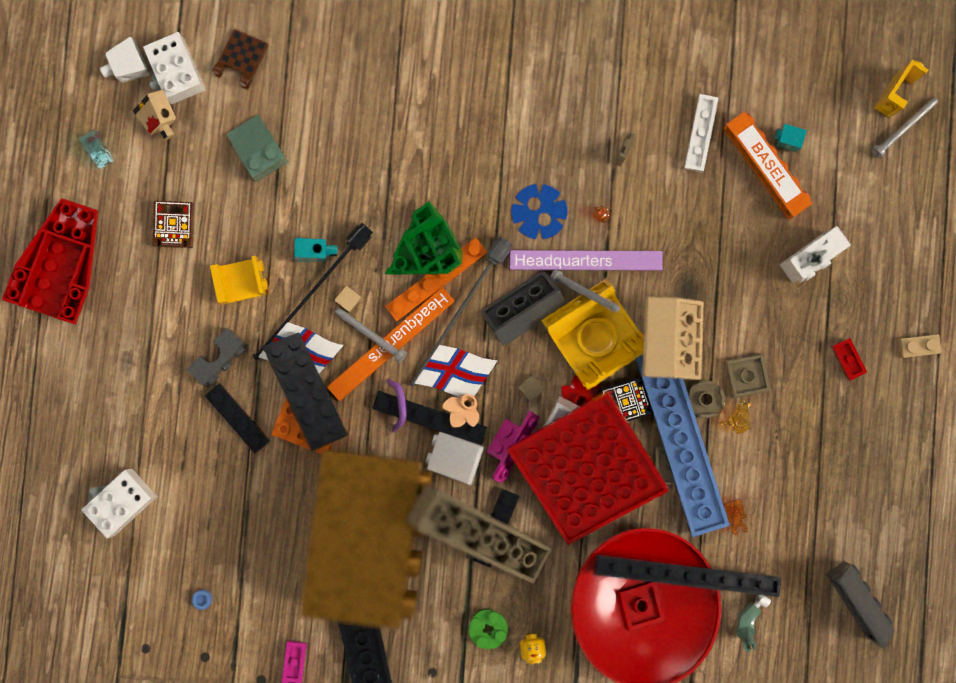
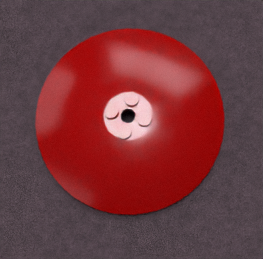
(651, 644)

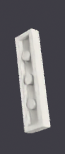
(701, 133)

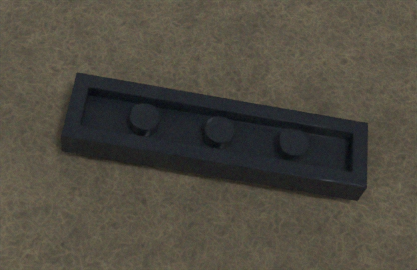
(237, 418)
(502, 511)

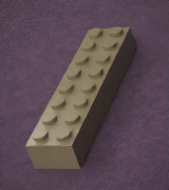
(478, 534)

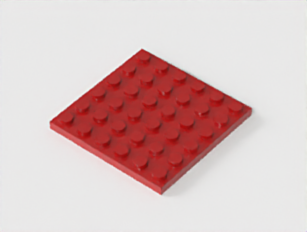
(588, 468)

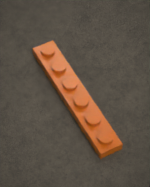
(432, 283)

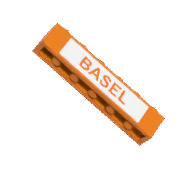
(767, 165)

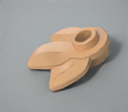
(460, 413)

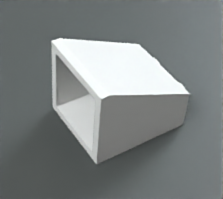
(454, 457)

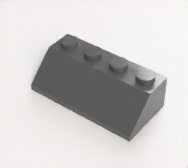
(523, 308)
(861, 604)

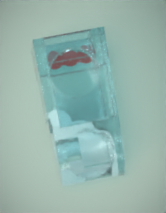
(96, 148)

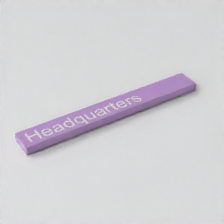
(586, 260)

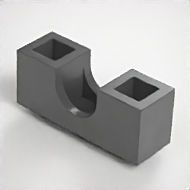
(230, 347)

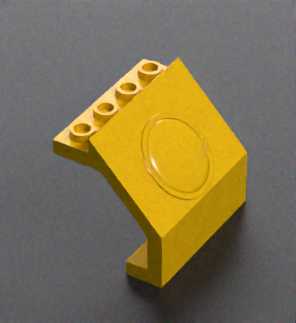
(594, 337)

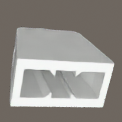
(125, 62)

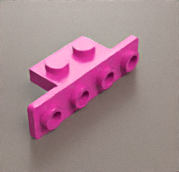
(506, 436)

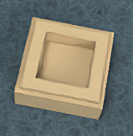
(348, 299)

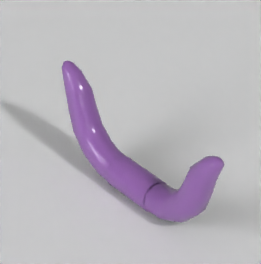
(401, 404)

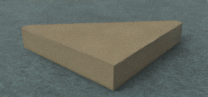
(625, 148)

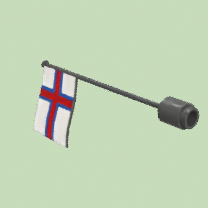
(454, 368)

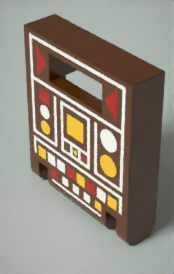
(173, 227)

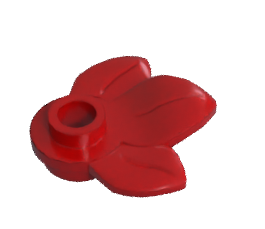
(577, 390)

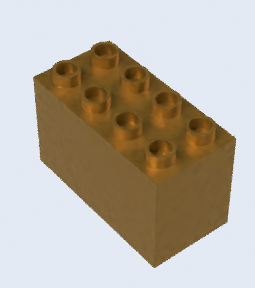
(362, 540)

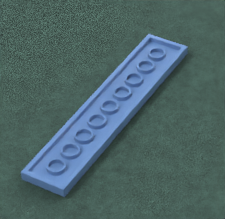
(685, 453)

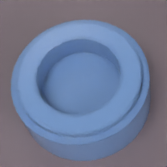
(202, 599)

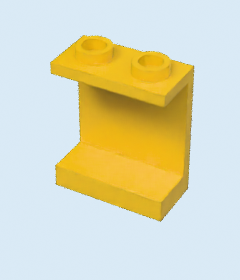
(891, 103)
(239, 280)

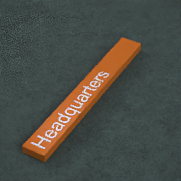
(397, 337)

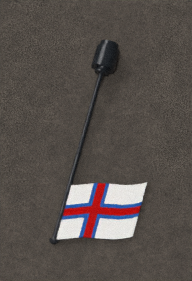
(319, 348)

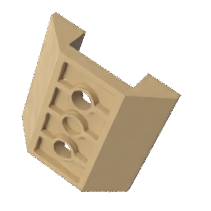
(673, 338)

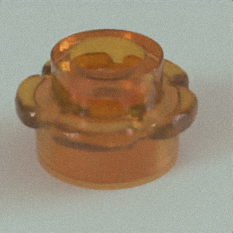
(601, 214)

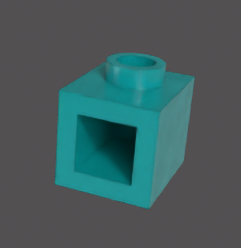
(790, 137)

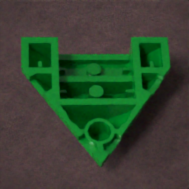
(426, 246)

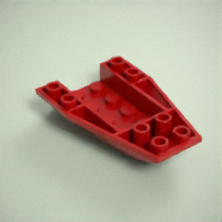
(57, 264)

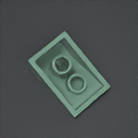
(257, 148)

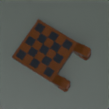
(241, 54)

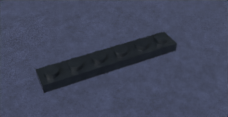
(429, 418)

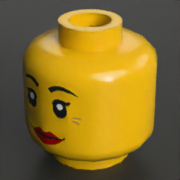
(532, 649)

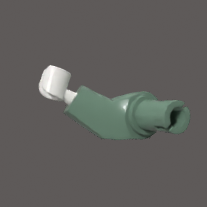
(746, 621)

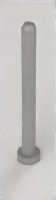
(879, 151)
(557, 277)
(400, 355)

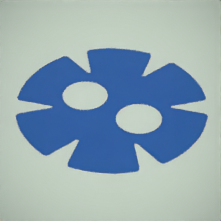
(524, 213)

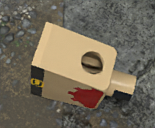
(156, 114)

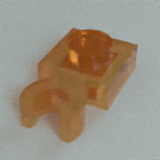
(735, 512)

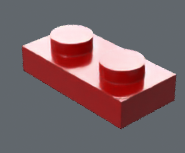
(849, 359)

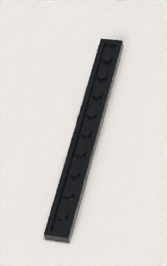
(686, 576)

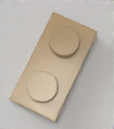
(920, 346)

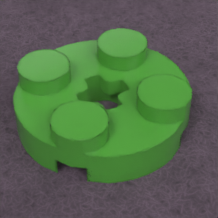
(497, 635)

